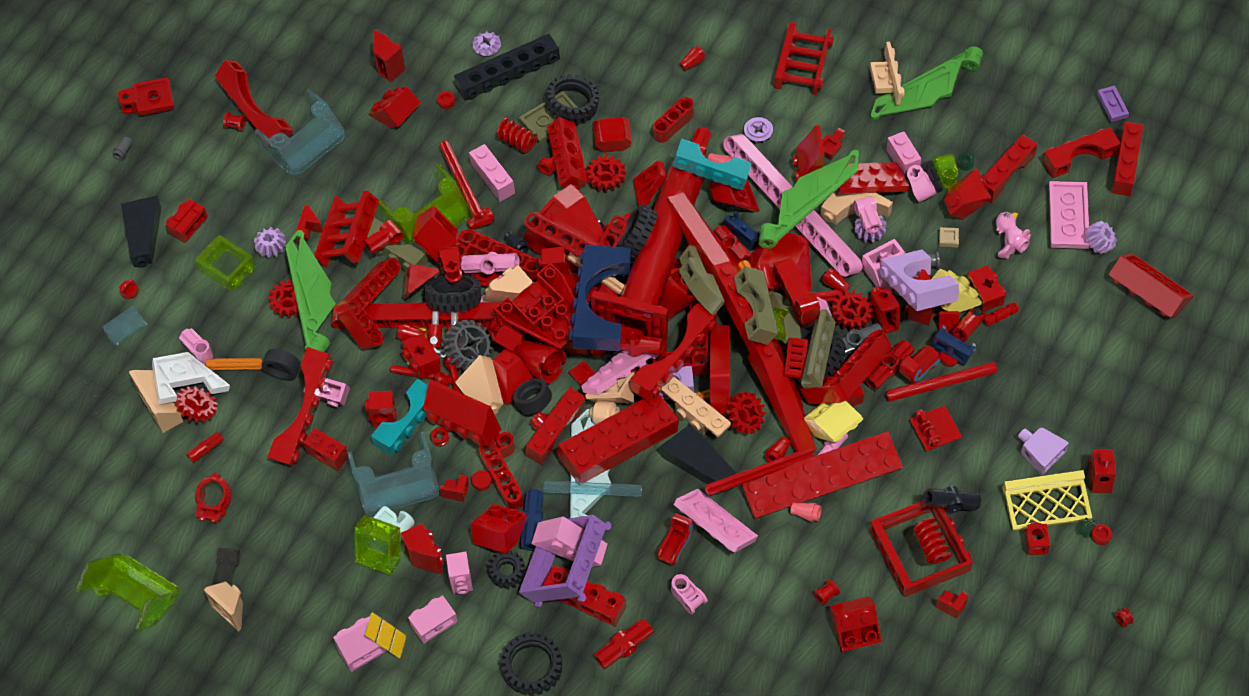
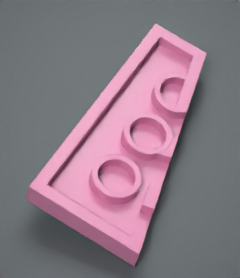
(618, 367)

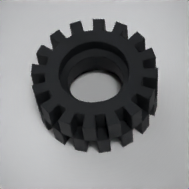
(507, 580)

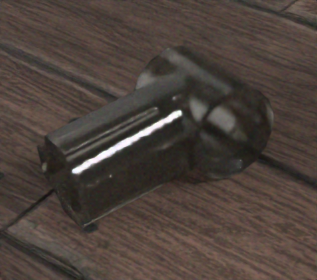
(226, 562)

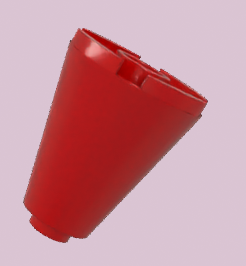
(675, 294)
(541, 360)

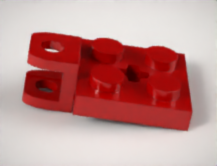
(141, 95)

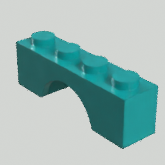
(731, 173)
(391, 435)

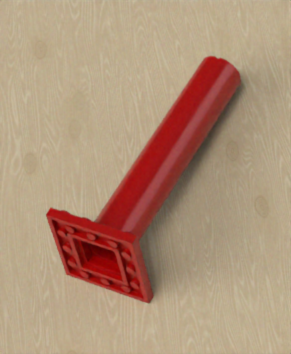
(639, 300)

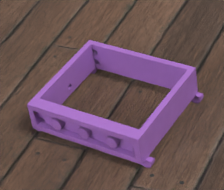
(580, 570)

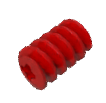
(516, 135)
(931, 541)

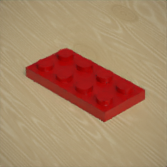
(875, 178)

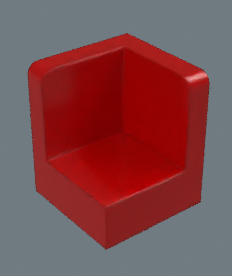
(455, 489)
(951, 603)

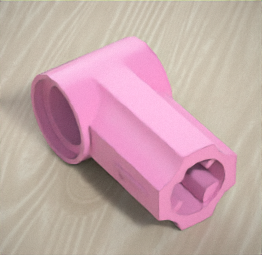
(867, 210)
(196, 345)

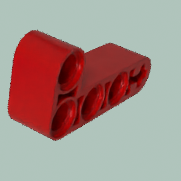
(805, 306)
(503, 474)

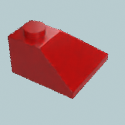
(967, 195)
(734, 197)
(510, 374)

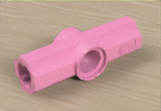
(479, 263)

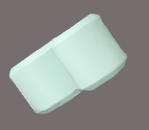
(403, 521)

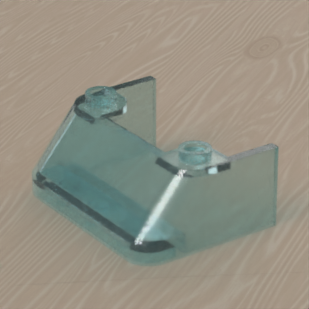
(309, 143)
(398, 487)

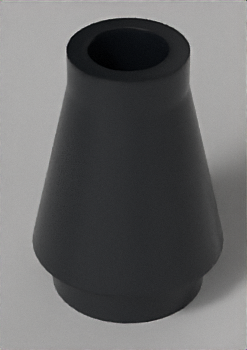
(516, 242)

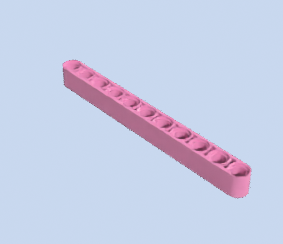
(812, 226)

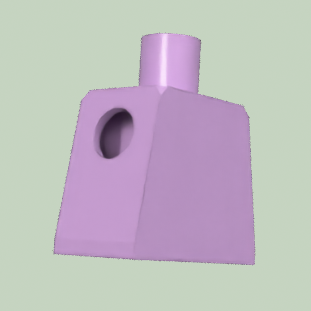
(1042, 449)

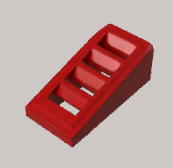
(795, 346)

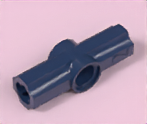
(534, 513)

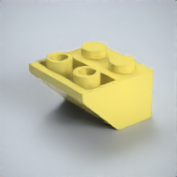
(967, 297)
(832, 420)

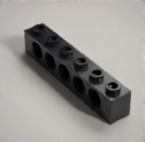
(507, 67)

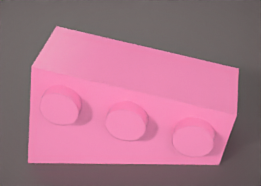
(563, 539)

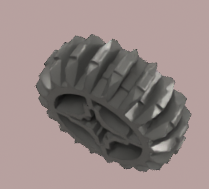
(463, 331)

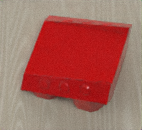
(612, 134)

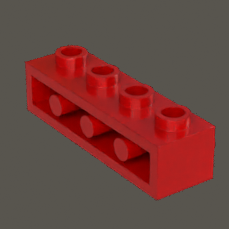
(599, 601)

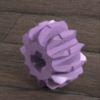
(860, 230)
(1101, 237)
(270, 242)

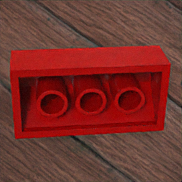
(1150, 285)
(460, 414)

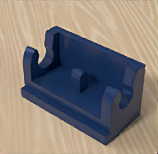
(742, 231)
(953, 346)

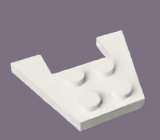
(183, 370)

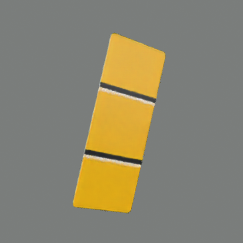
(385, 635)

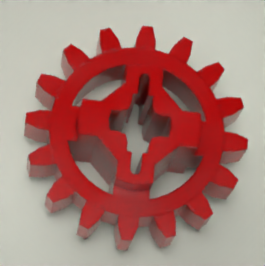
(606, 173)
(286, 302)
(850, 313)
(196, 404)
(746, 412)

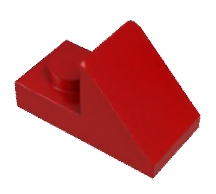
(307, 223)

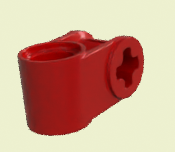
(451, 263)

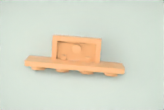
(885, 75)
(694, 409)

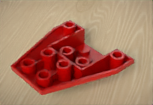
(573, 212)
(789, 246)
(542, 308)

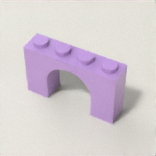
(920, 294)

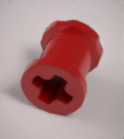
(234, 121)
(826, 592)

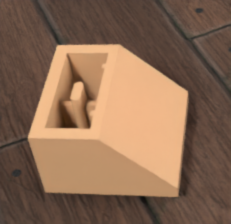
(509, 285)

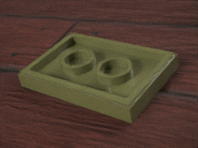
(539, 117)

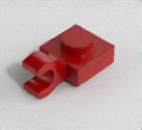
(833, 144)

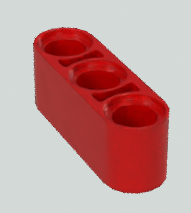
(673, 119)

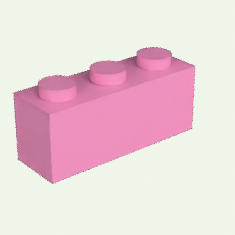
(492, 173)

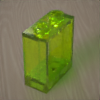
(214, 251)
(380, 531)

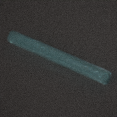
(592, 488)

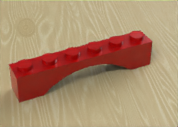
(235, 82)
(651, 378)
(287, 445)

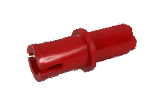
(204, 447)

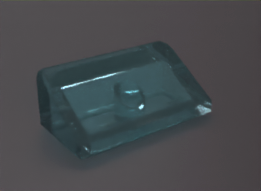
(124, 325)

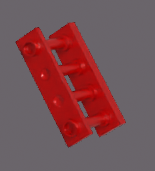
(790, 48)
(358, 231)

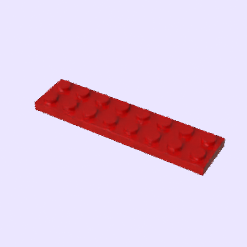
(822, 475)

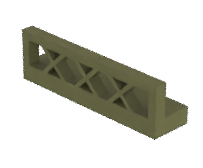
(818, 351)

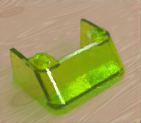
(450, 204)
(131, 583)

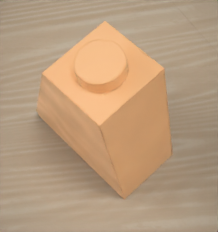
(481, 383)

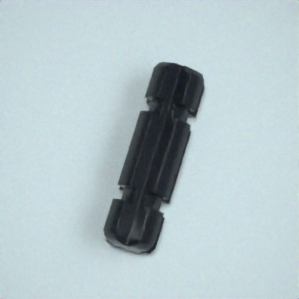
(933, 175)

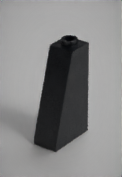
(141, 227)
(695, 456)

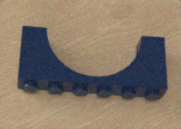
(589, 329)

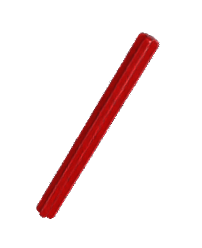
(461, 180)
(941, 381)
(757, 472)

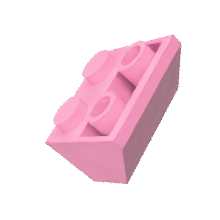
(872, 262)
(356, 647)

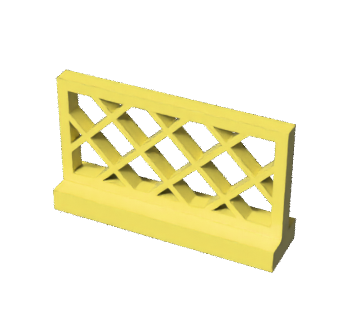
(1047, 483)

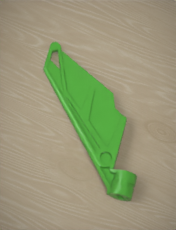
(930, 86)
(806, 196)
(311, 291)

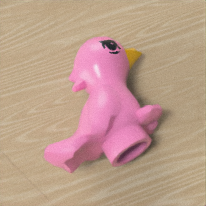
(1015, 238)

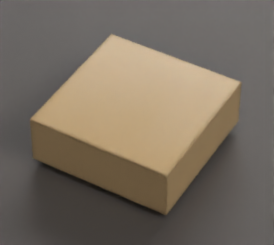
(948, 237)

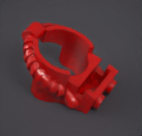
(216, 512)

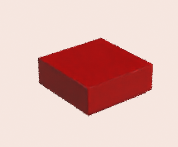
(581, 373)

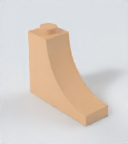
(842, 205)

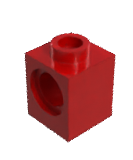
(1035, 546)

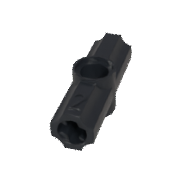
(952, 499)

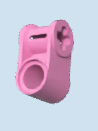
(920, 183)
(690, 596)

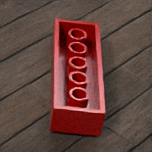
(617, 438)

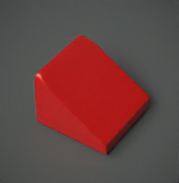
(949, 319)

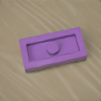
(1112, 103)

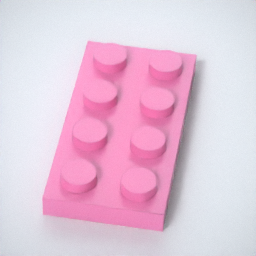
(1068, 214)
(715, 520)

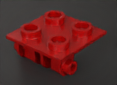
(935, 427)

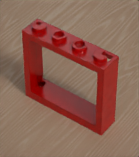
(947, 525)

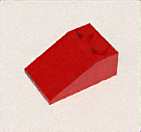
(809, 153)

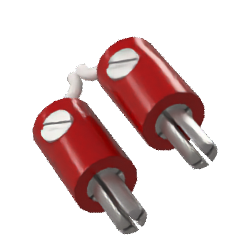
(435, 331)

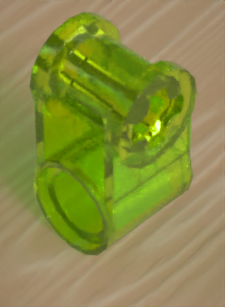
(946, 169)

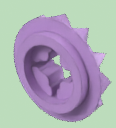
(484, 49)
(758, 123)

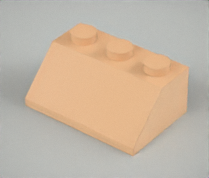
(164, 414)

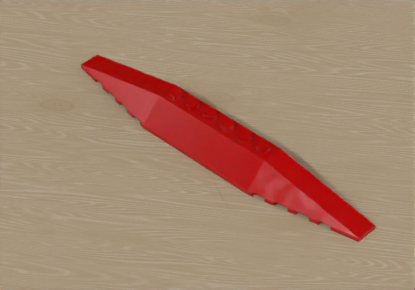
(765, 359)

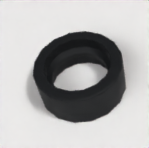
(281, 364)
(536, 403)

